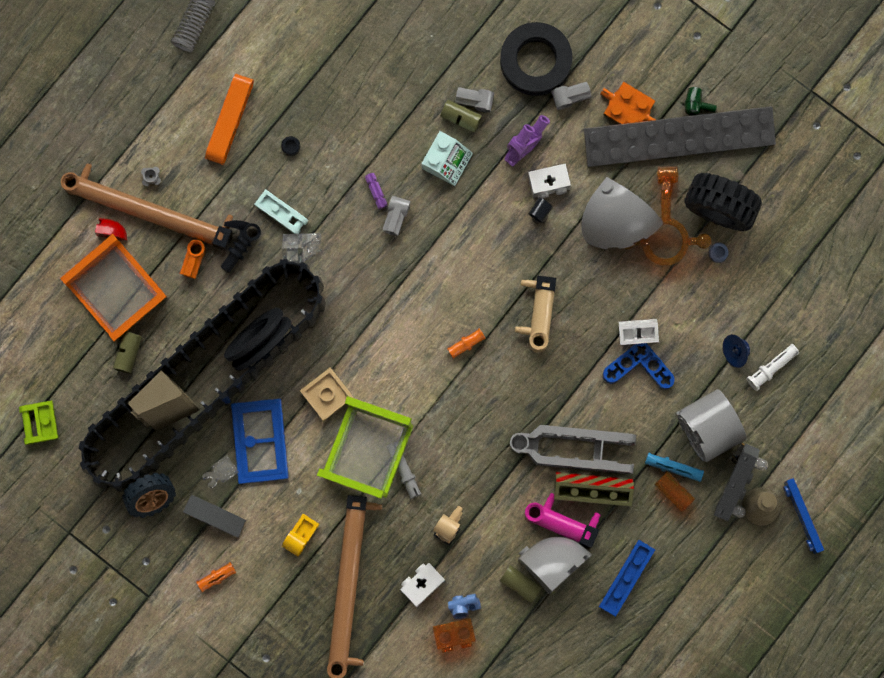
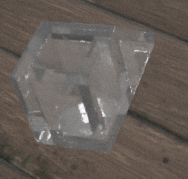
(301, 247)

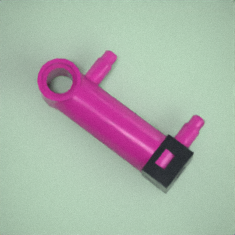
(564, 525)

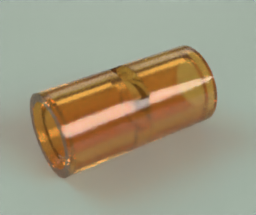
(674, 491)

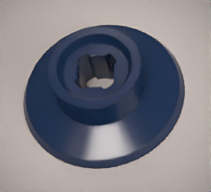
(736, 350)

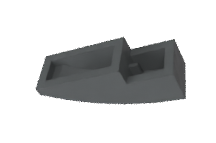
(214, 516)

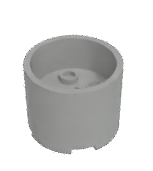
(711, 425)

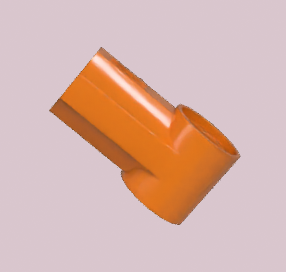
(192, 261)

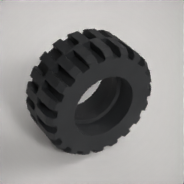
(723, 201)

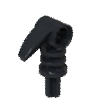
(240, 247)

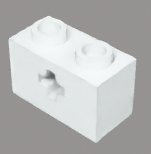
(556, 174)
(433, 581)

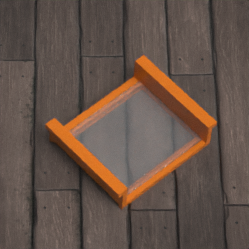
(113, 287)

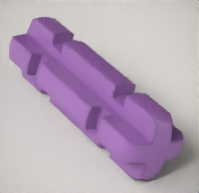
(376, 190)

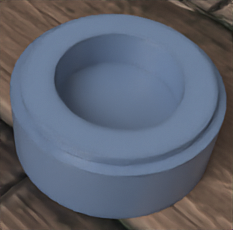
(718, 252)

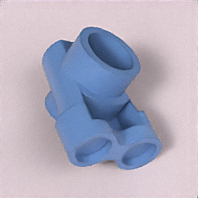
(461, 605)

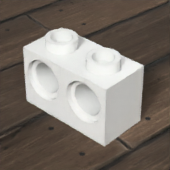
(638, 331)

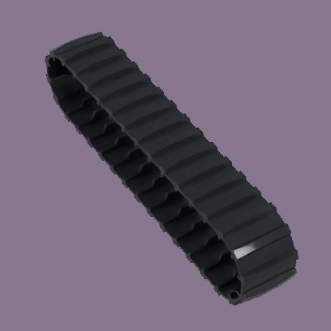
(182, 352)

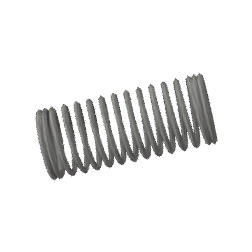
(175, 40)

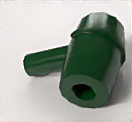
(693, 102)

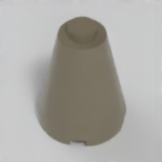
(761, 506)

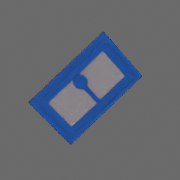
(259, 441)

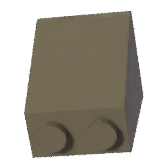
(161, 403)

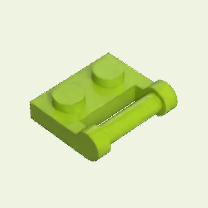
(45, 422)

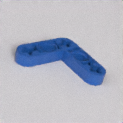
(643, 360)

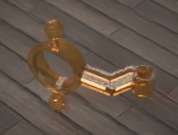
(667, 176)

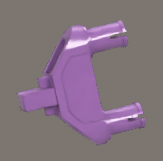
(526, 140)

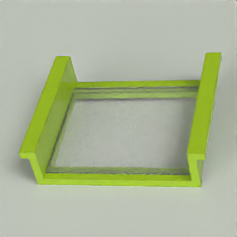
(367, 448)

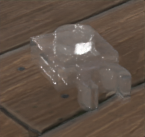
(223, 470)

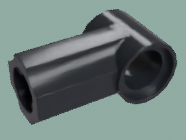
(540, 211)

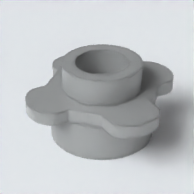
(146, 172)

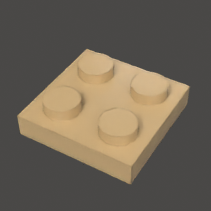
(326, 394)

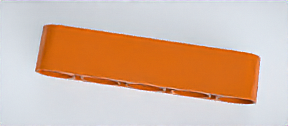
(229, 119)

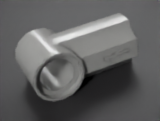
(566, 96)
(479, 100)
(396, 211)

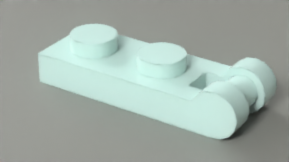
(280, 212)

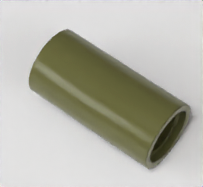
(461, 116)
(127, 352)
(521, 583)

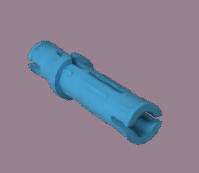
(674, 467)

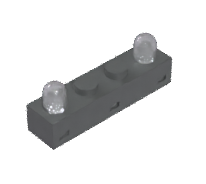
(735, 486)

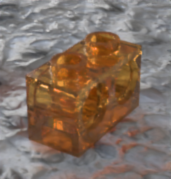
(453, 629)

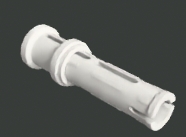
(766, 372)

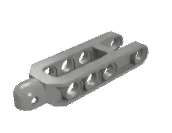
(528, 444)

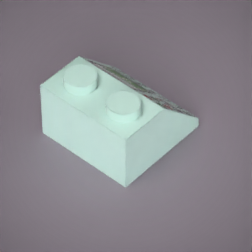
(446, 158)

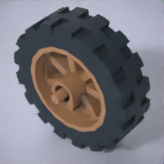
(149, 495)

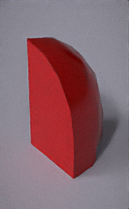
(108, 227)

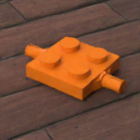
(628, 105)

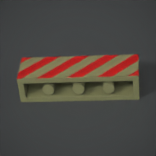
(593, 489)

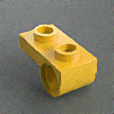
(300, 535)

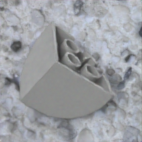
(617, 217)
(553, 560)

